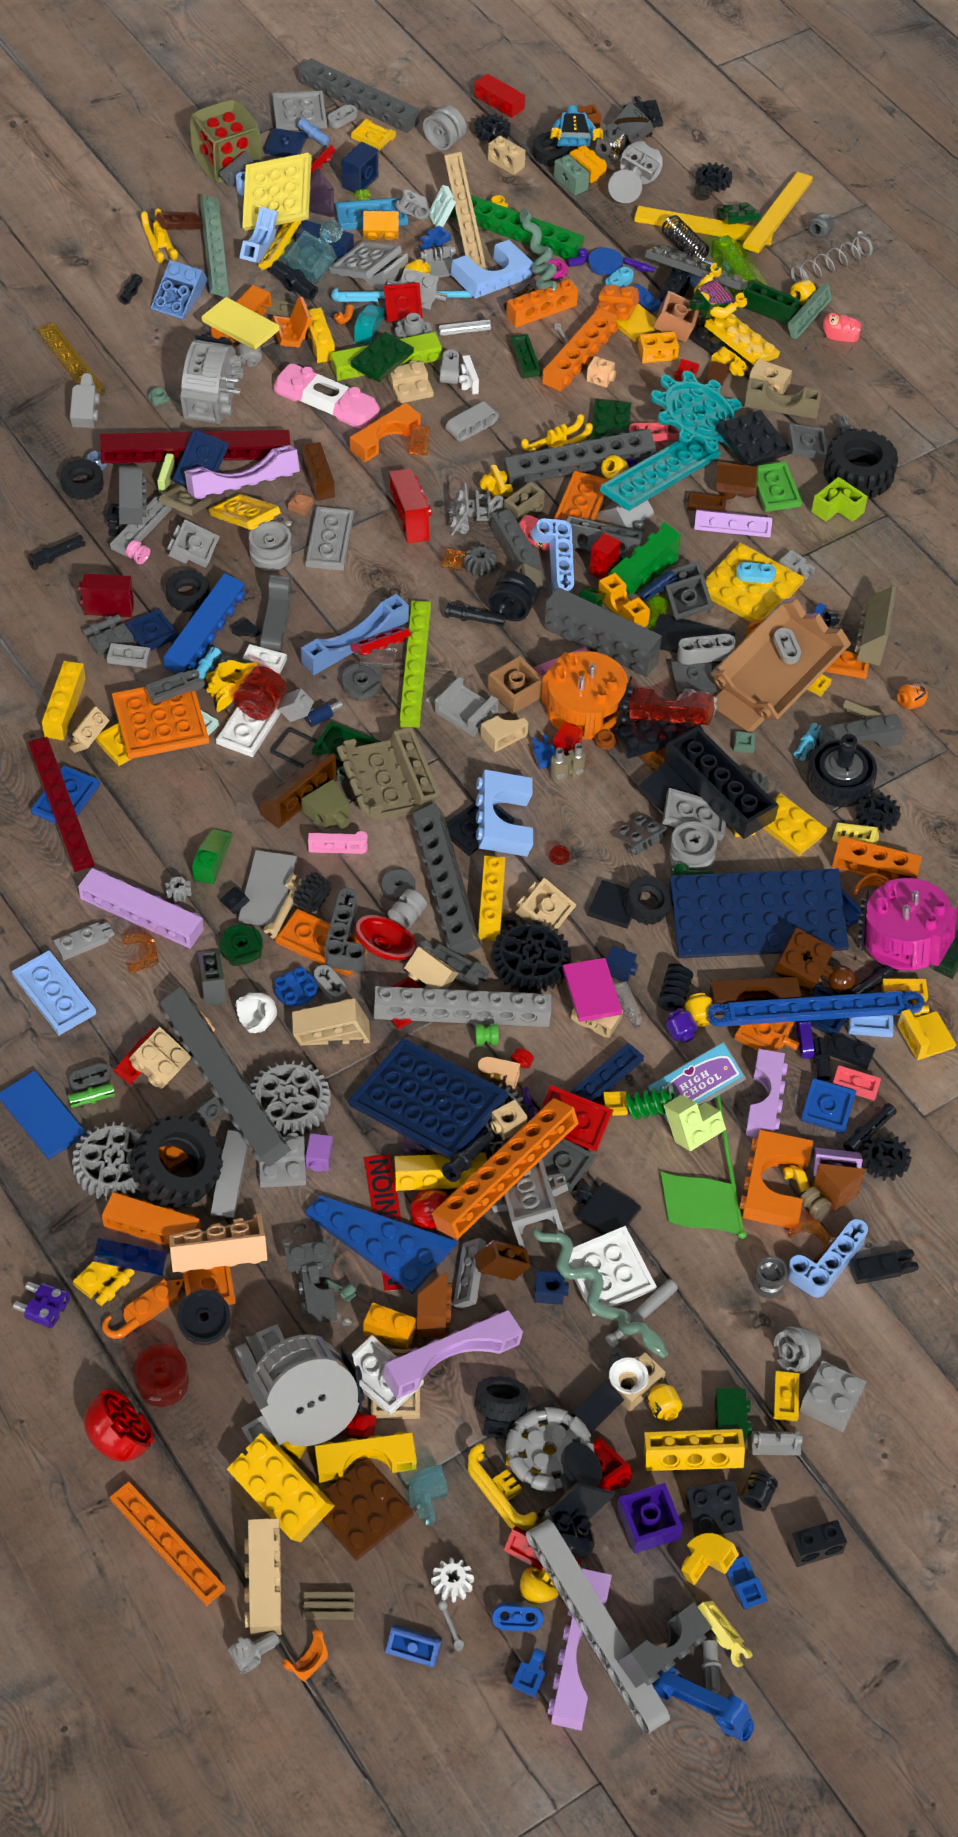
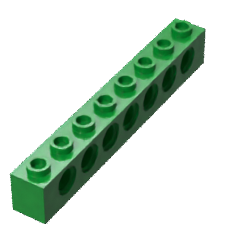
(508, 224)

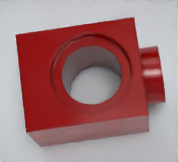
(567, 737)

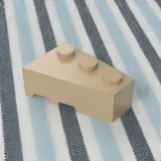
(331, 1022)

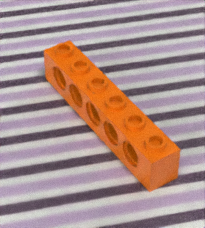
(580, 349)

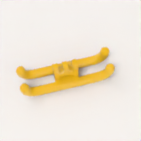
(158, 239)
(558, 437)
(499, 1491)

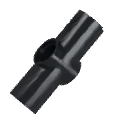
(294, 280)

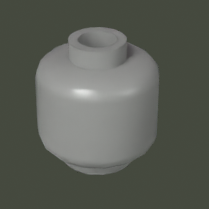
(249, 356)

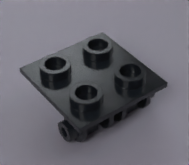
(714, 1508)

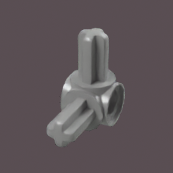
(248, 1653)

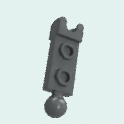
(468, 971)

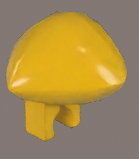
(537, 1586)

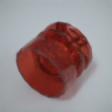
(260, 693)

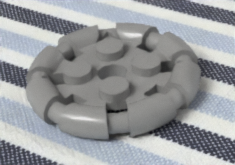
(538, 1438)

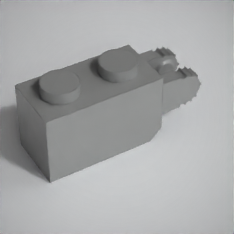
(84, 403)

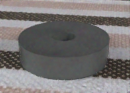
(394, 878)

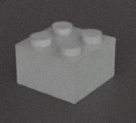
(832, 1396)

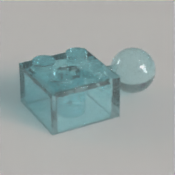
(315, 254)

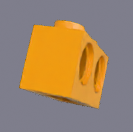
(658, 347)

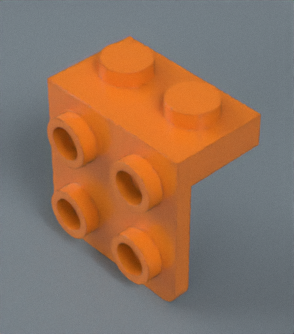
(293, 329)

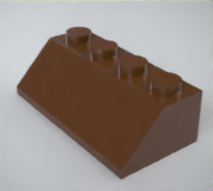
(286, 799)

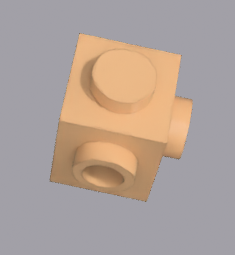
(601, 372)

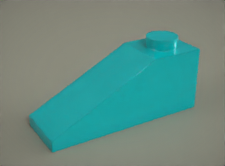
(368, 324)

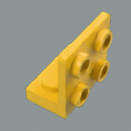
(925, 1034)

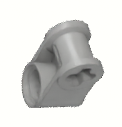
(413, 205)
(449, 369)

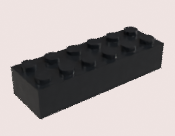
(721, 782)

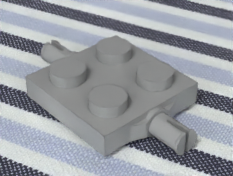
(428, 287)

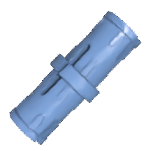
(313, 132)

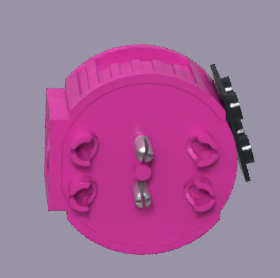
(907, 924)

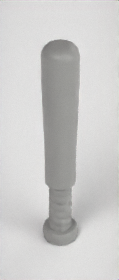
(652, 1303)

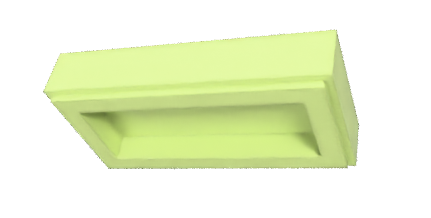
(166, 473)

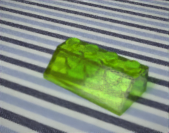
(735, 260)

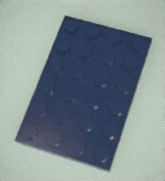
(428, 1099)

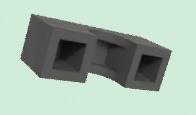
(318, 1303)

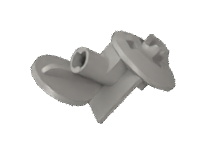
(627, 183)

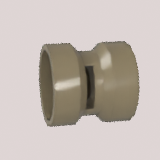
(815, 1202)

